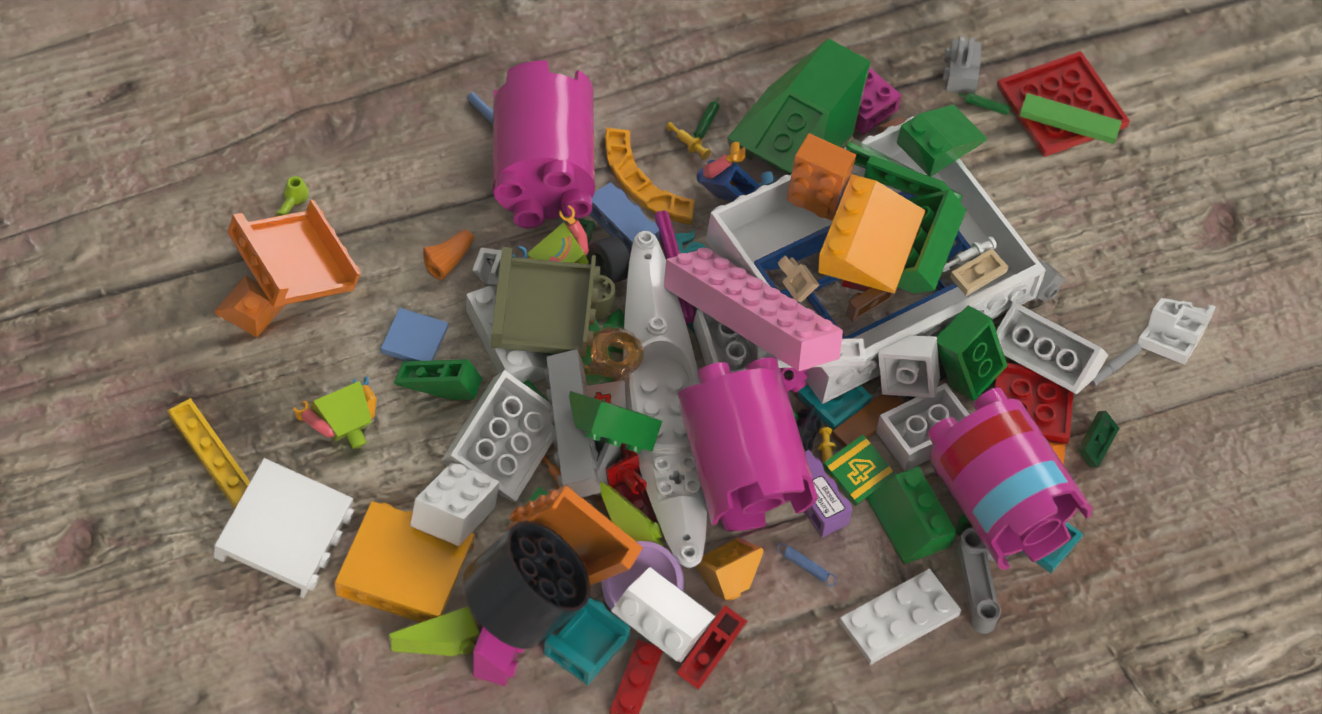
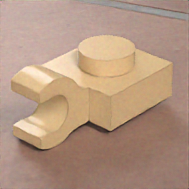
(798, 280)

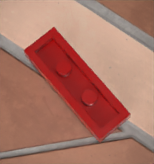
(637, 679)

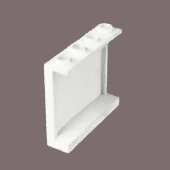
(285, 526)

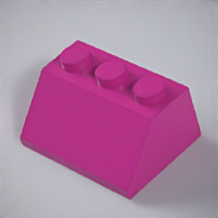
(494, 659)

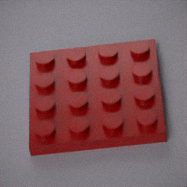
(1066, 81)

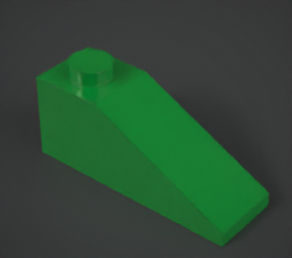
(441, 378)

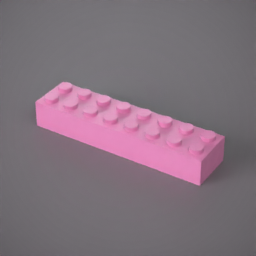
(753, 309)

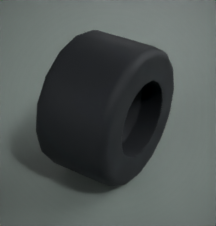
(611, 257)

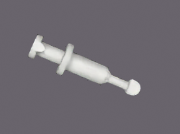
(976, 250)

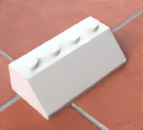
(1049, 349)
(520, 364)

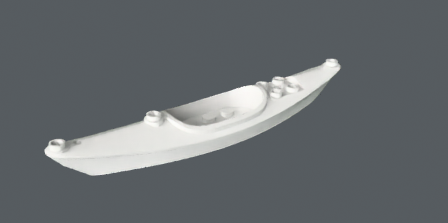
(652, 389)

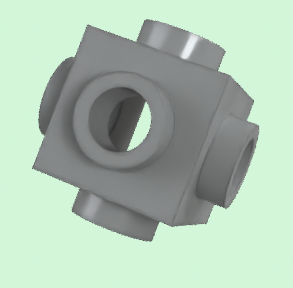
(1050, 283)

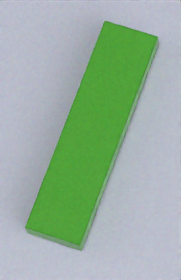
(1070, 118)

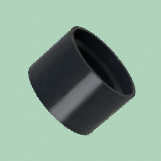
(526, 585)

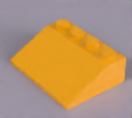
(870, 235)

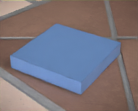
(414, 336)

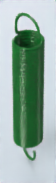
(981, 101)
(706, 119)

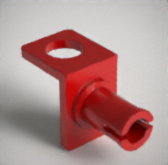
(626, 471)

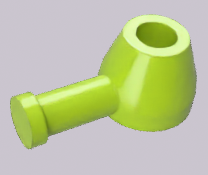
(294, 193)

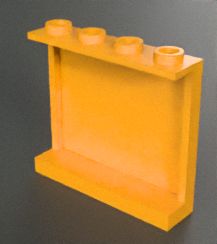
(400, 566)

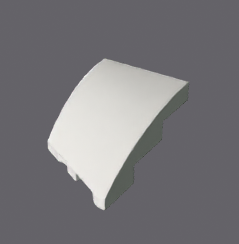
(1175, 329)

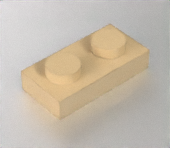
(978, 272)

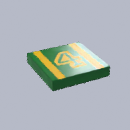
(858, 470)

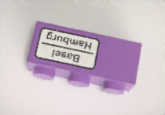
(831, 509)

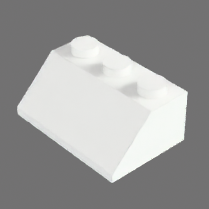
(663, 614)

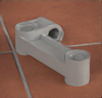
(978, 581)

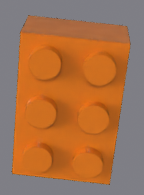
(820, 176)

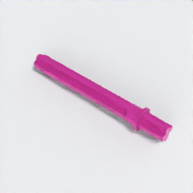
(671, 250)

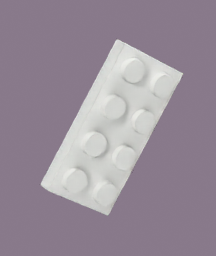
(899, 616)

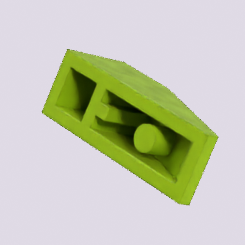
(629, 517)
(444, 635)

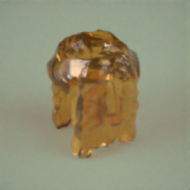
(601, 362)

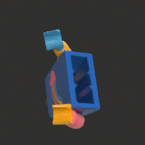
(729, 180)

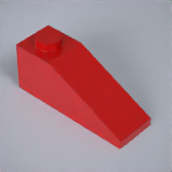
(712, 647)

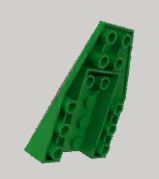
(813, 97)

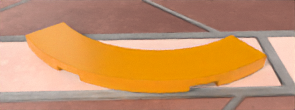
(637, 184)

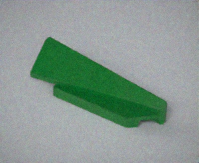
(893, 173)

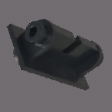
(808, 426)

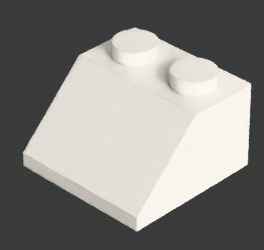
(910, 367)

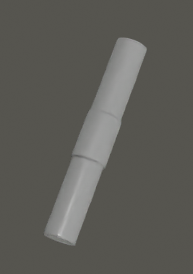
(1116, 364)

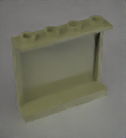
(544, 305)

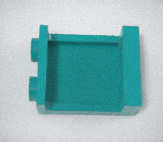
(588, 641)

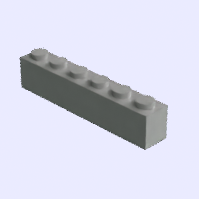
(575, 452)

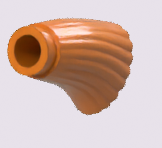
(445, 256)

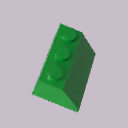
(614, 423)
(912, 516)

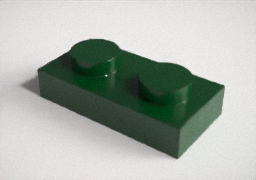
(1098, 439)

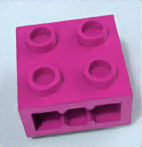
(877, 102)

